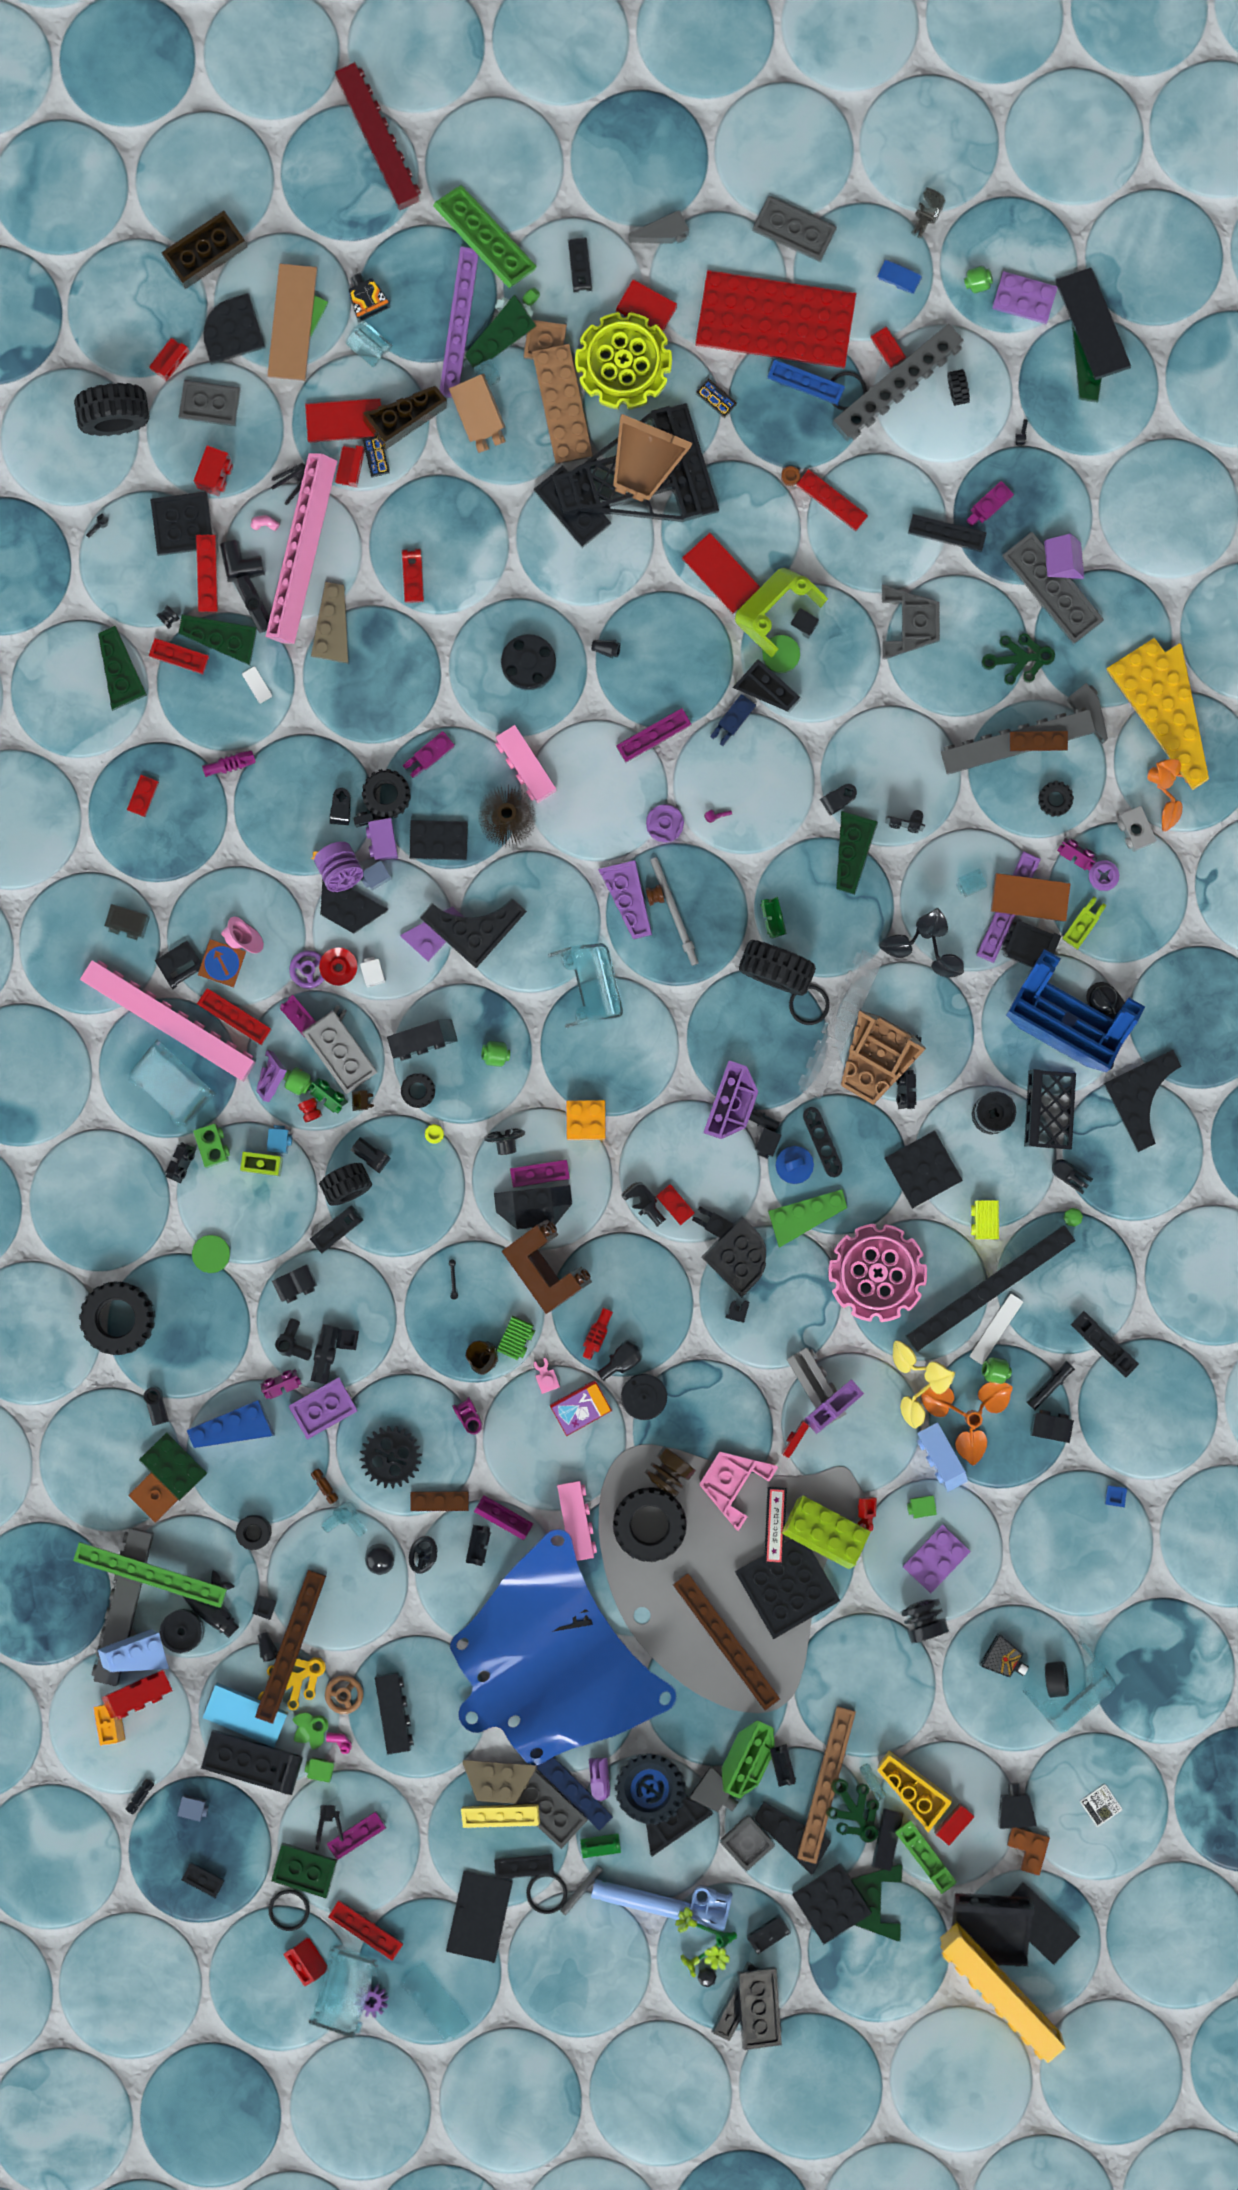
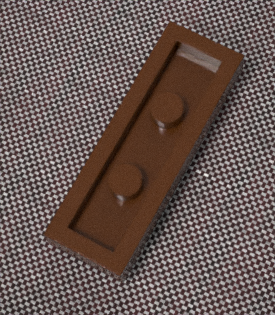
(1039, 741)
(439, 1501)

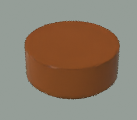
(790, 476)

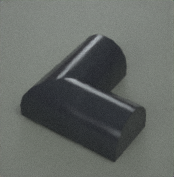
(236, 566)

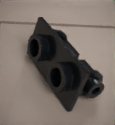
(905, 1097)
(184, 1154)
(479, 1538)
(782, 1765)

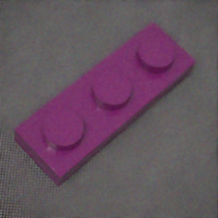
(539, 1173)
(503, 1517)
(356, 1835)

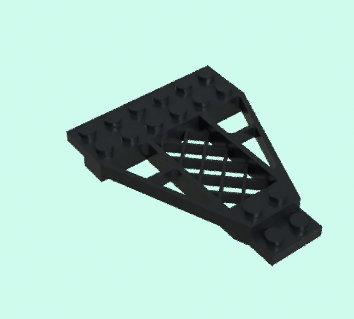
(688, 479)

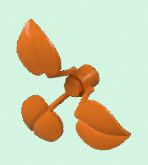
(1164, 776)
(970, 1444)

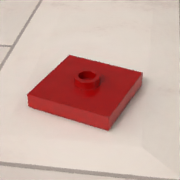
(794, 1439)

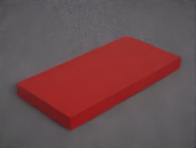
(339, 420)
(721, 573)

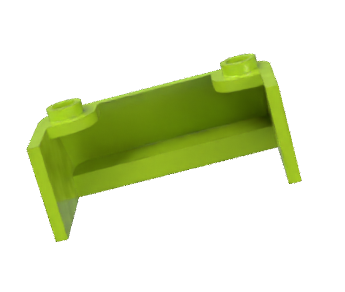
(752, 616)

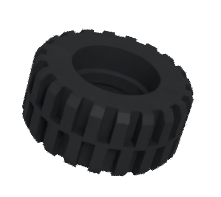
(111, 409)
(777, 967)
(91, 1312)
(676, 1524)

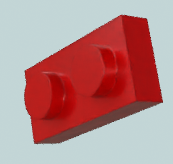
(143, 796)
(675, 1204)

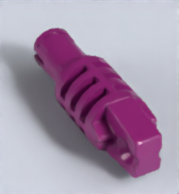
(230, 763)

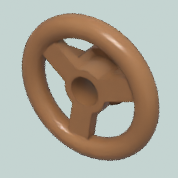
(329, 1692)

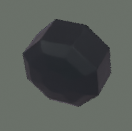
(707, 1977)

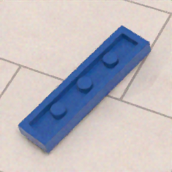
(806, 382)

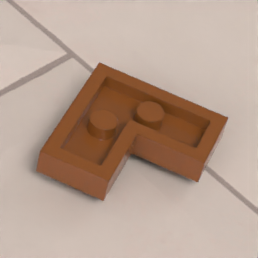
(1035, 1848)

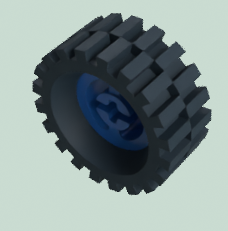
(640, 1808)

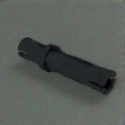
(1054, 1381)

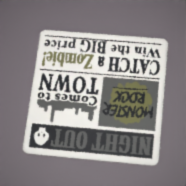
(1101, 1805)

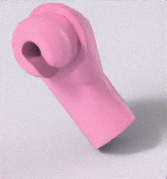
(264, 520)

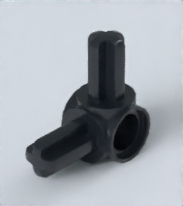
(293, 1349)

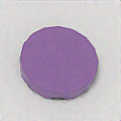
(665, 823)

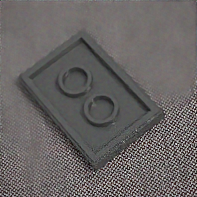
(209, 403)

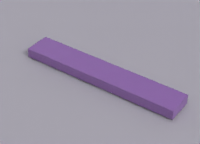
(1001, 922)

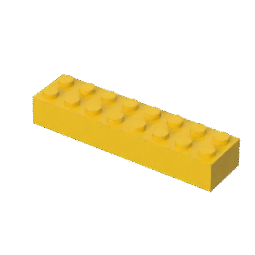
(1001, 1993)

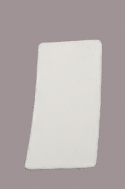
(257, 685)

